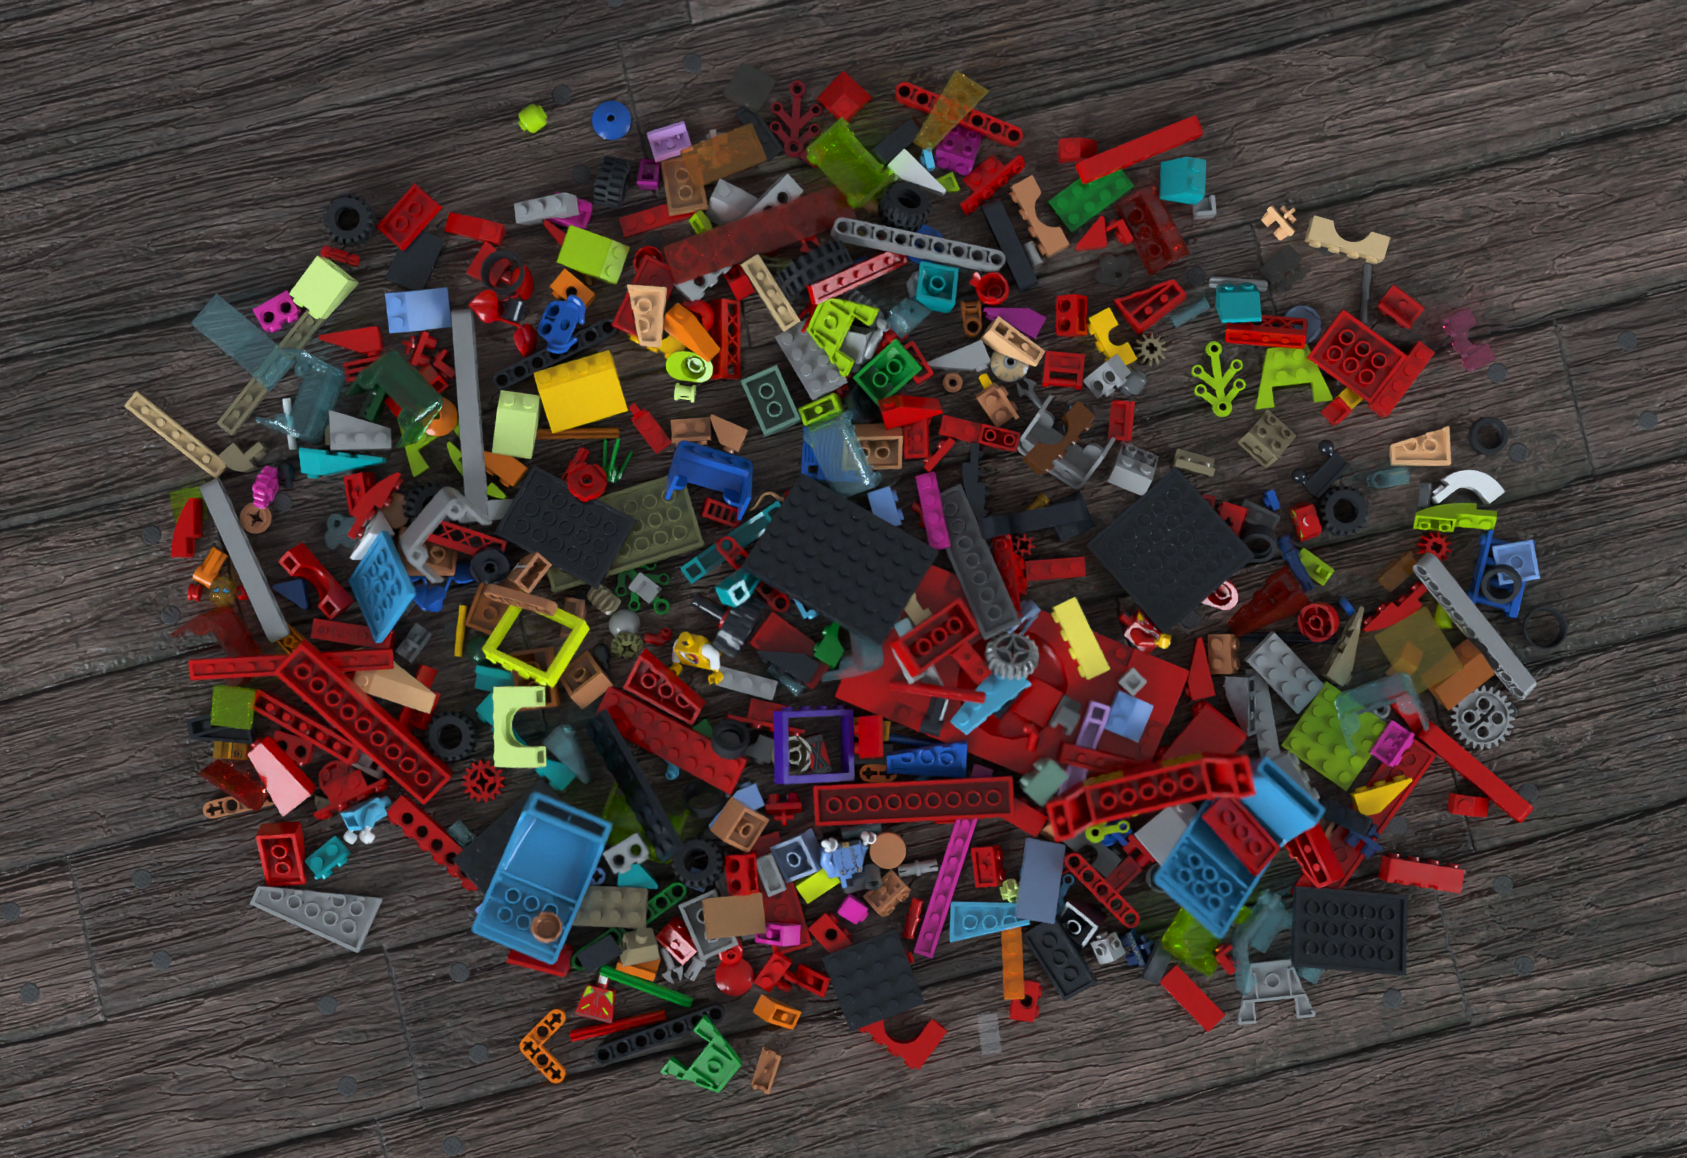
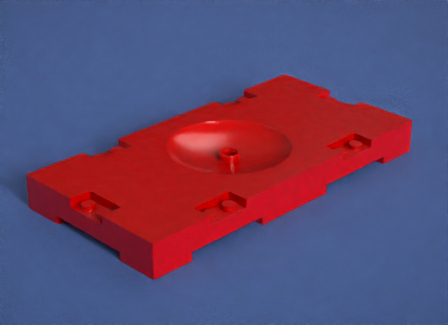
(1004, 739)

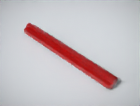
(937, 691)
(618, 1025)

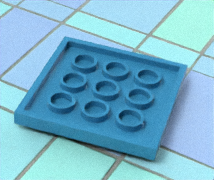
(382, 586)

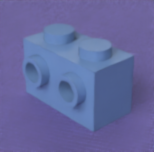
(884, 505)

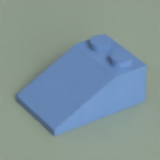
(418, 309)

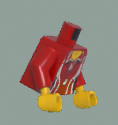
(1143, 631)

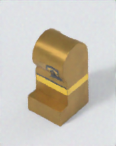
(231, 750)

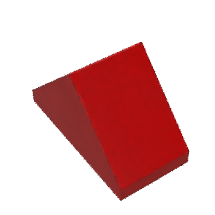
(1094, 238)

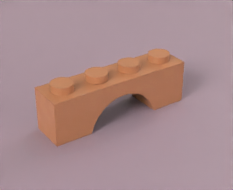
(1050, 239)

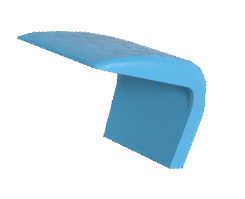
(1203, 869)
(542, 871)

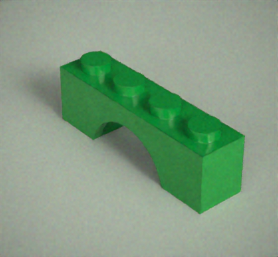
(829, 649)

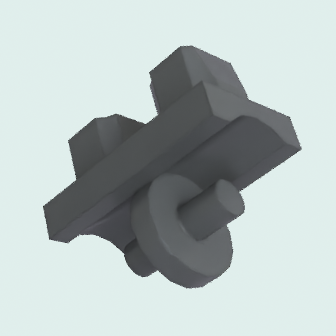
(414, 642)

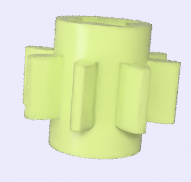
(1010, 890)

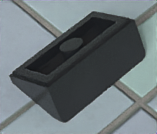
(599, 953)
(1156, 964)

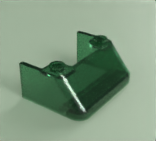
(407, 388)

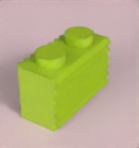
(821, 409)

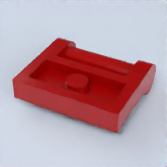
(1063, 363)

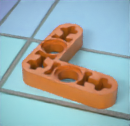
(539, 1040)

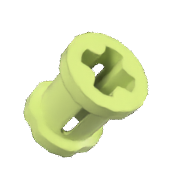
(685, 392)

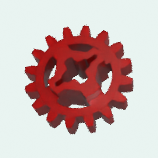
(484, 790)

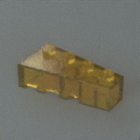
(950, 108)

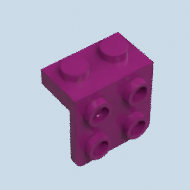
(958, 150)

